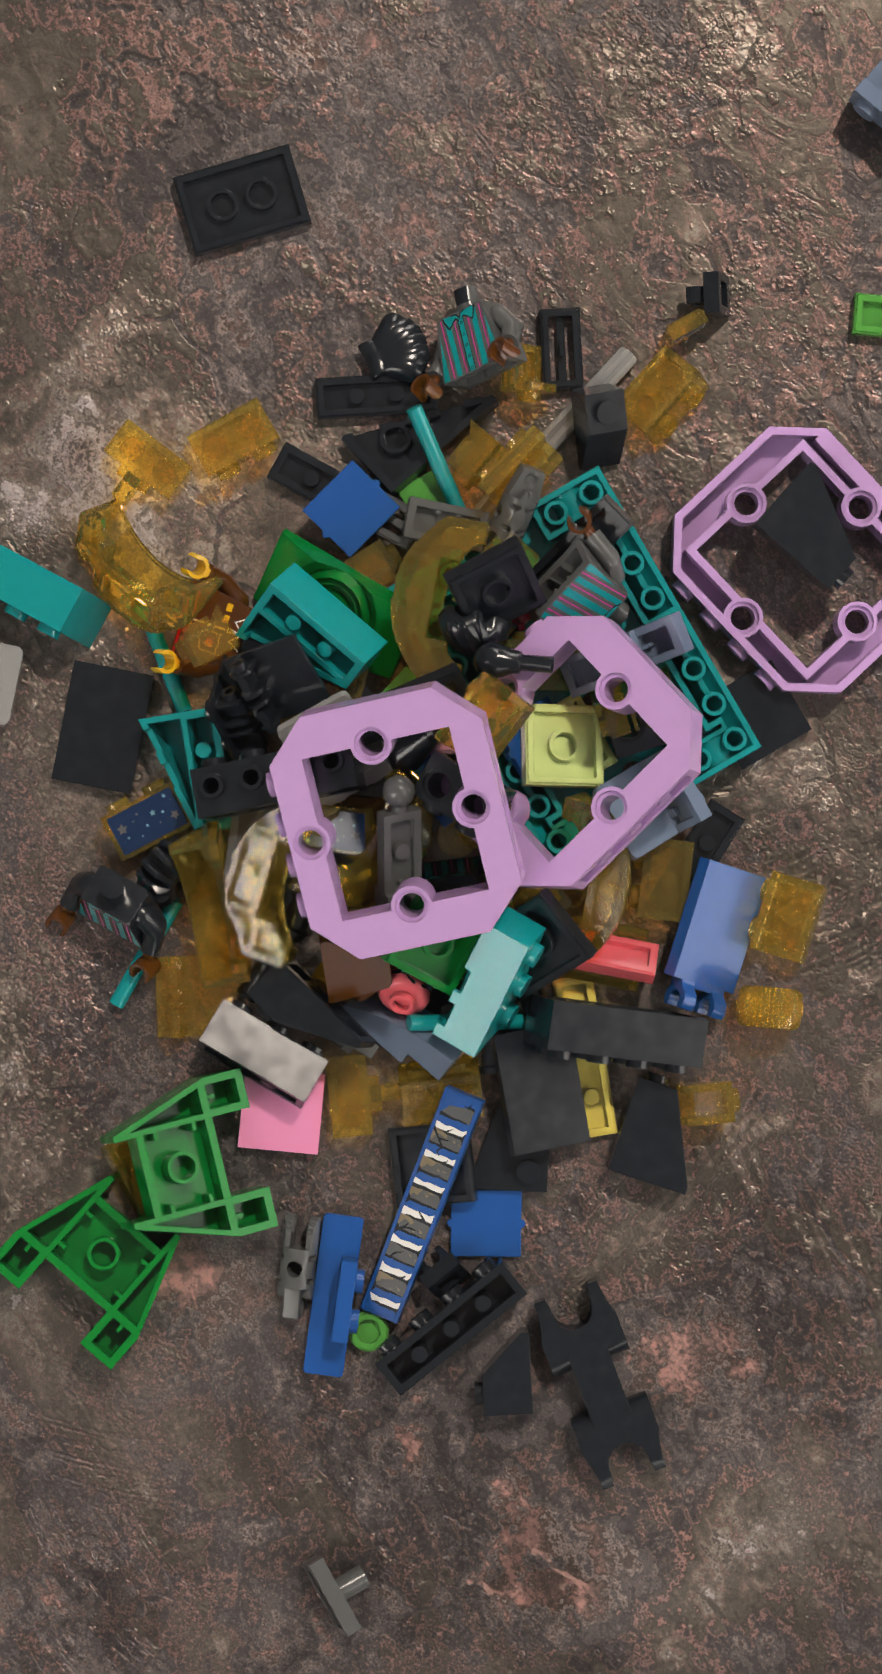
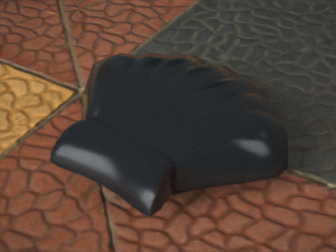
(396, 349)

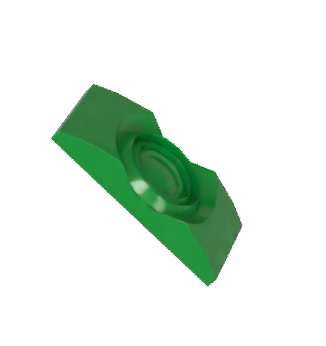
(355, 590)

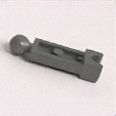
(398, 840)

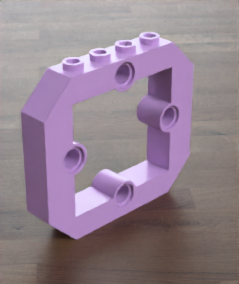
(701, 582)
(650, 792)
(394, 925)

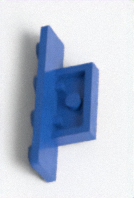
(333, 1295)

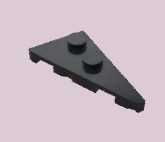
(395, 452)

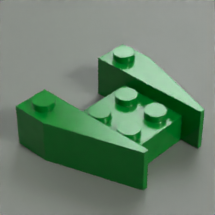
(182, 1163)
(108, 1263)

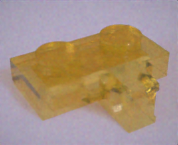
(144, 464)
(355, 1095)

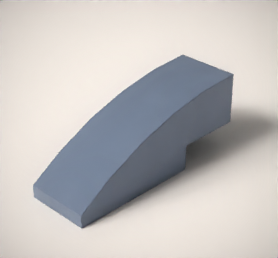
(657, 639)
(392, 1034)

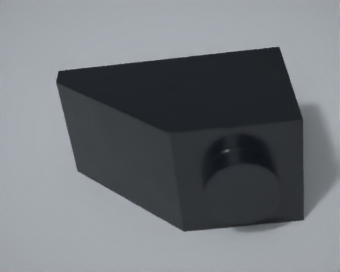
(599, 424)
(507, 1379)

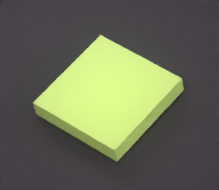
(562, 747)

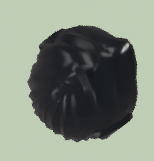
(471, 631)

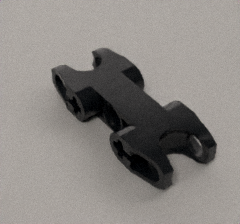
(611, 1415)

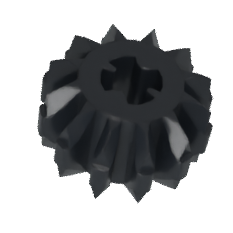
(160, 874)

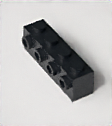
(241, 787)
(450, 1325)

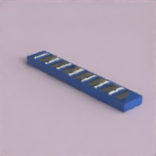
(422, 1204)

